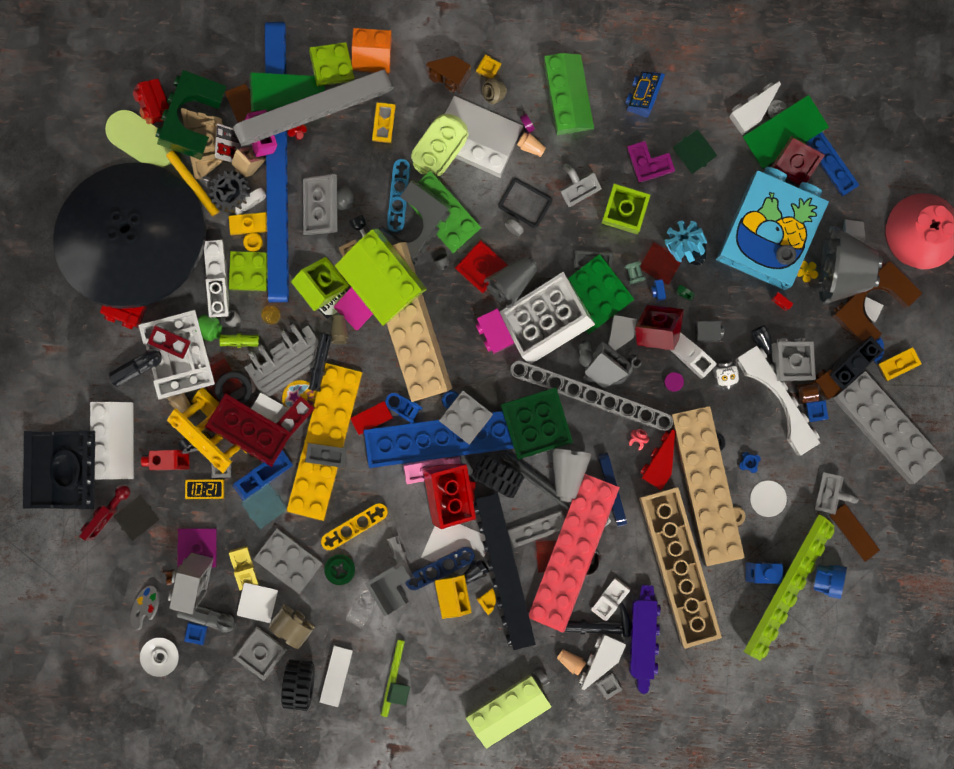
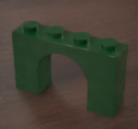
(188, 89)

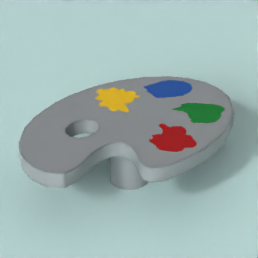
(146, 604)

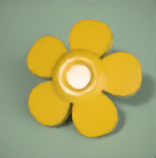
(808, 271)

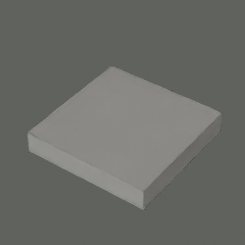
(260, 653)

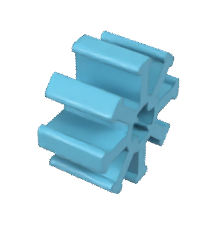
(686, 241)

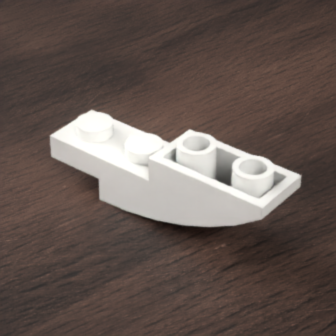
(216, 279)

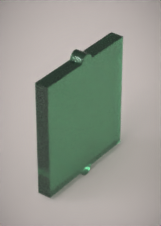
(694, 151)

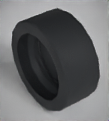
(234, 374)

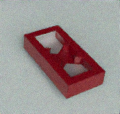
(169, 342)
(296, 415)

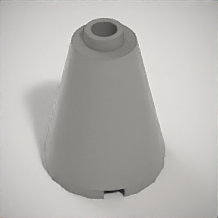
(569, 472)

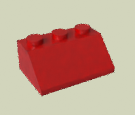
(449, 494)

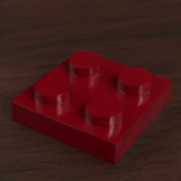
(798, 160)

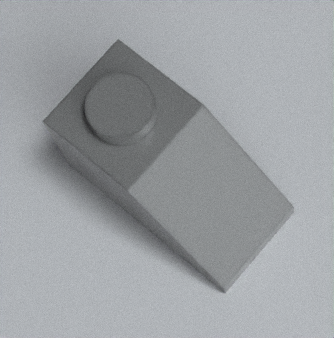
(621, 331)

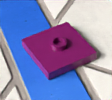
(198, 542)

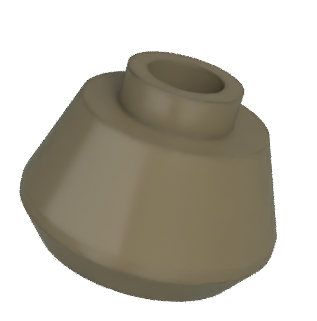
(493, 91)

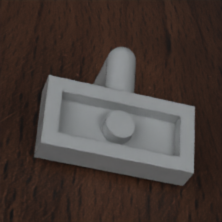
(580, 187)
(831, 493)

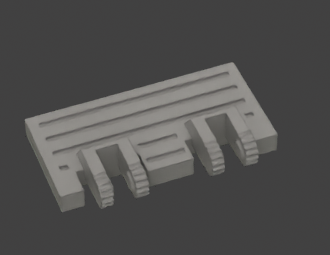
(287, 362)

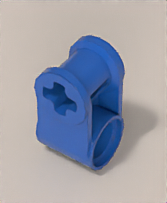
(404, 407)

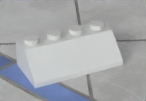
(113, 439)

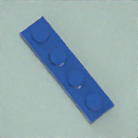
(833, 165)

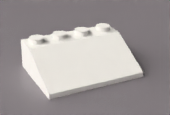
(489, 136)
(546, 318)

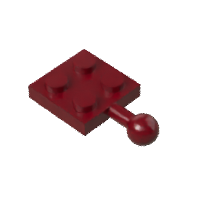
(103, 514)

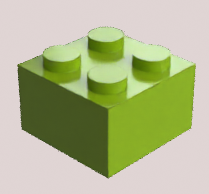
(625, 209)

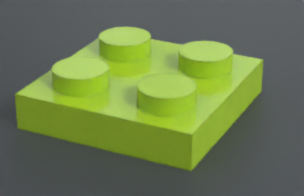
(331, 64)
(248, 271)

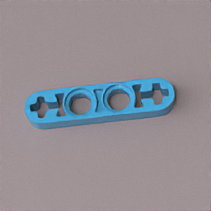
(395, 196)

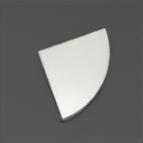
(872, 309)

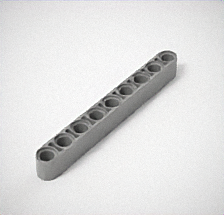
(312, 108)
(583, 388)

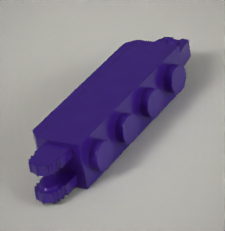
(643, 638)

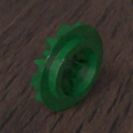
(331, 573)

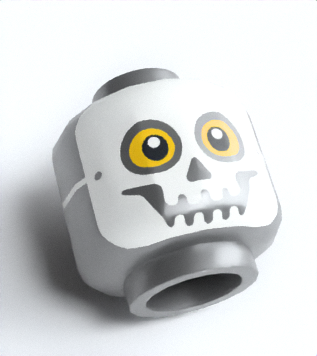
(726, 373)

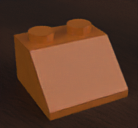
(371, 50)

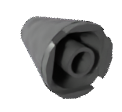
(511, 281)

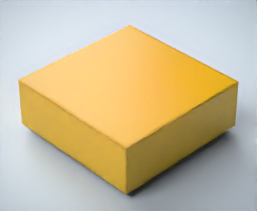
(488, 67)

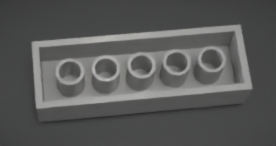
(887, 428)

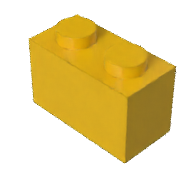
(453, 596)

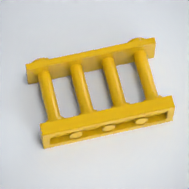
(207, 404)

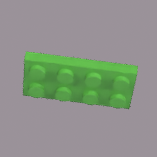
(460, 224)

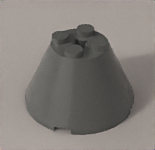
(847, 267)

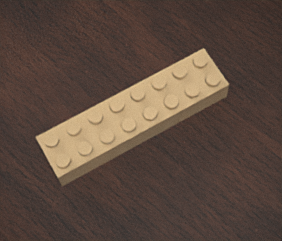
(417, 345)
(707, 486)
(680, 567)

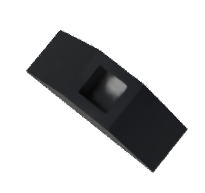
(855, 361)

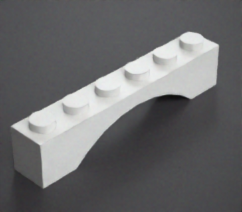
(799, 433)

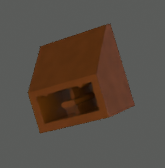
(450, 72)

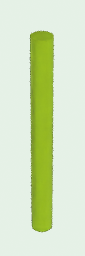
(393, 675)

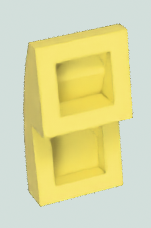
(243, 566)

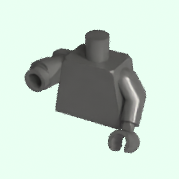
(605, 364)

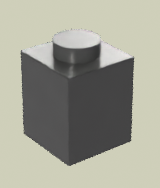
(708, 331)

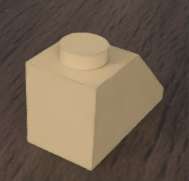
(246, 162)

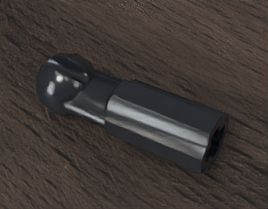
(135, 367)

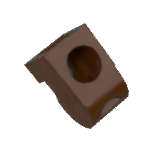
(807, 393)

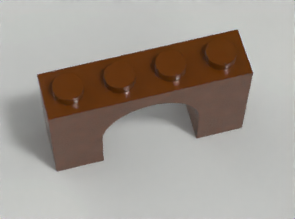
(851, 313)

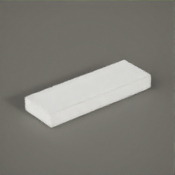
(336, 676)

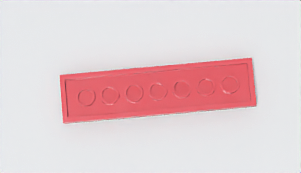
(573, 553)

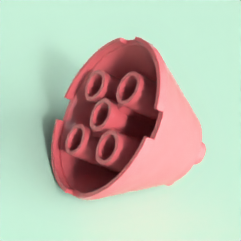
(921, 231)

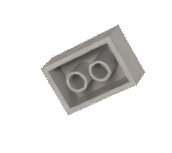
(190, 583)

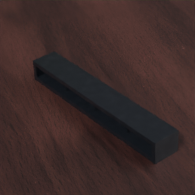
(505, 571)

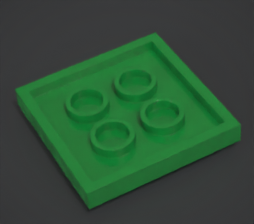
(600, 291)

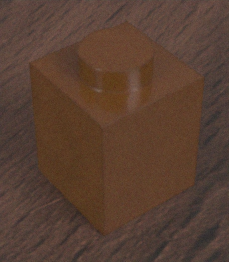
(826, 385)

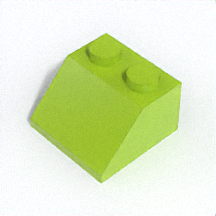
(319, 283)

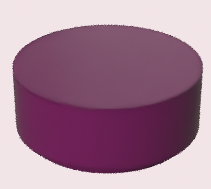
(527, 123)
(673, 382)

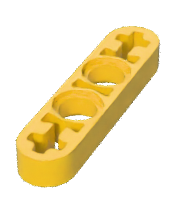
(356, 529)

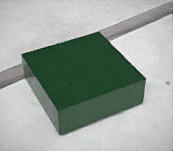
(398, 693)

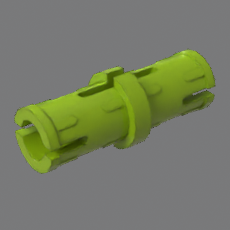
(239, 340)

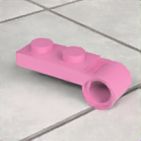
(414, 471)

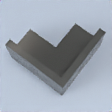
(386, 587)

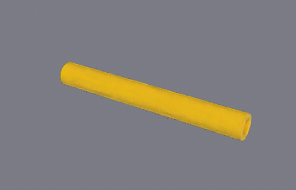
(192, 183)

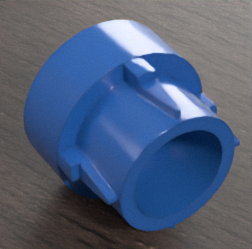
(830, 580)

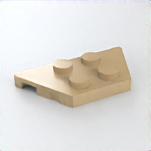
(206, 126)

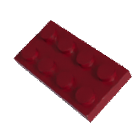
(248, 430)

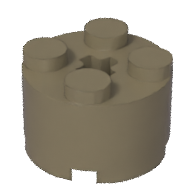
(291, 626)

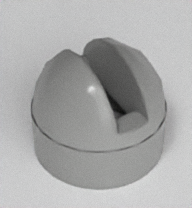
(232, 319)

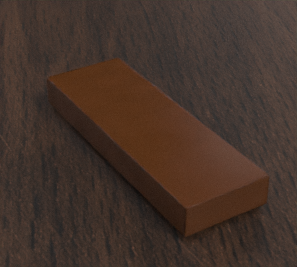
(854, 533)

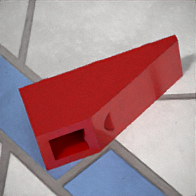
(660, 467)

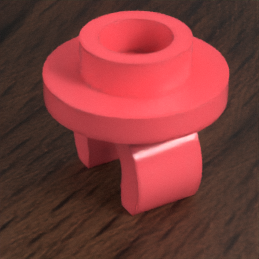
(640, 436)

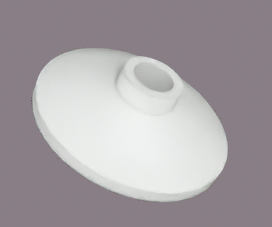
(150, 661)

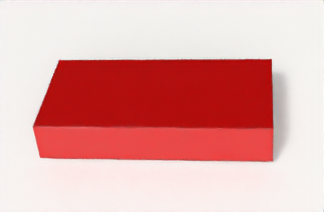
(371, 418)

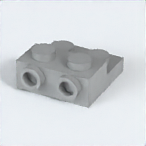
(794, 360)

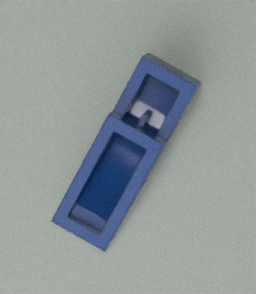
(261, 476)

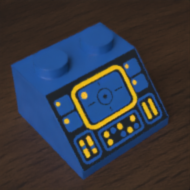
(645, 93)

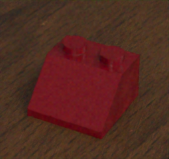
(659, 327)

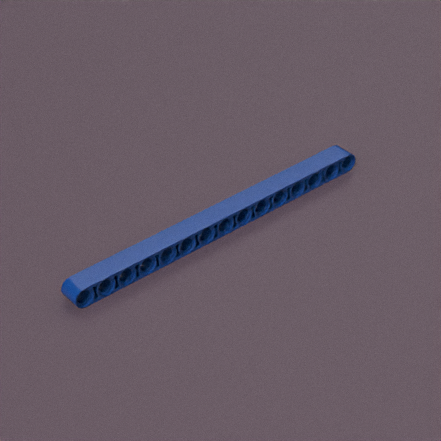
(277, 179)

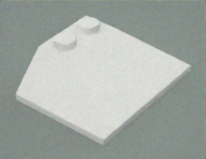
(175, 374)

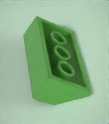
(568, 93)

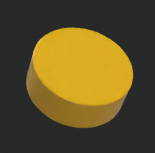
(253, 242)

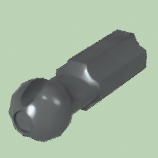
(210, 618)

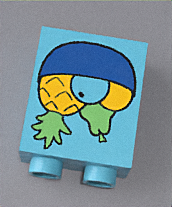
(768, 218)

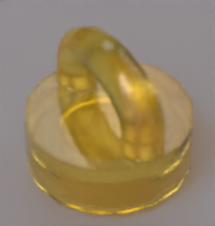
(271, 315)

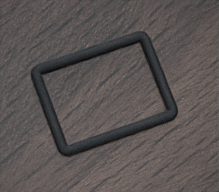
(518, 216)

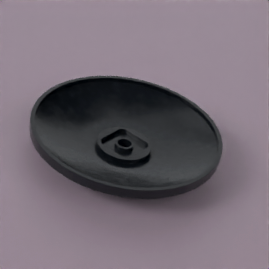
(147, 260)

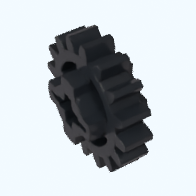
(231, 199)

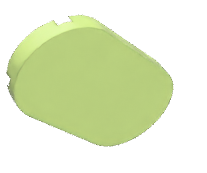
(136, 138)
(439, 144)

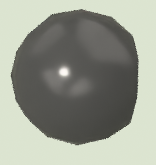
(345, 198)

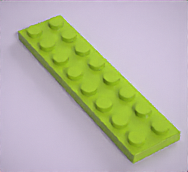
(789, 588)

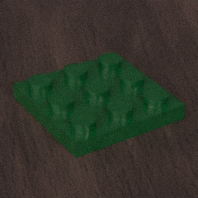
(536, 423)

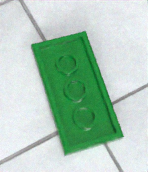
(277, 90)
(798, 120)

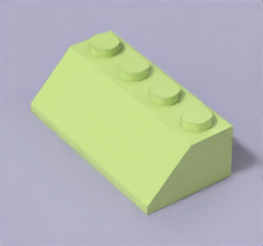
(508, 711)

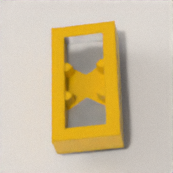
(384, 122)

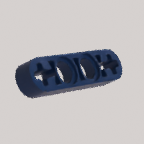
(609, 477)
(441, 571)

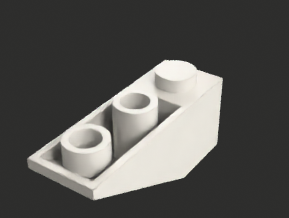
(749, 115)
(693, 357)
(605, 657)

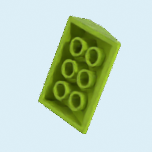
(380, 276)

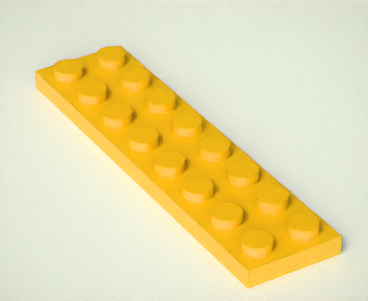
(329, 428)

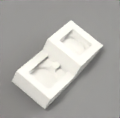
(610, 599)

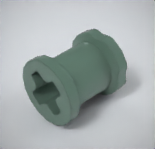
(635, 272)

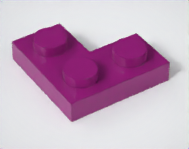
(648, 168)

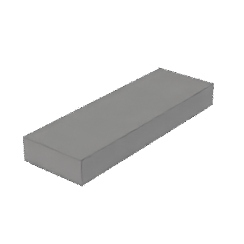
(536, 529)

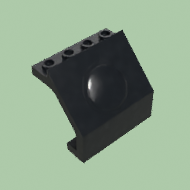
(59, 470)

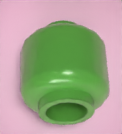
(209, 327)

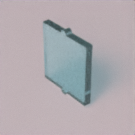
(264, 506)

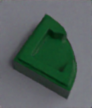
(684, 292)

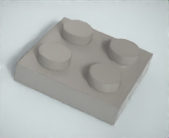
(466, 417)

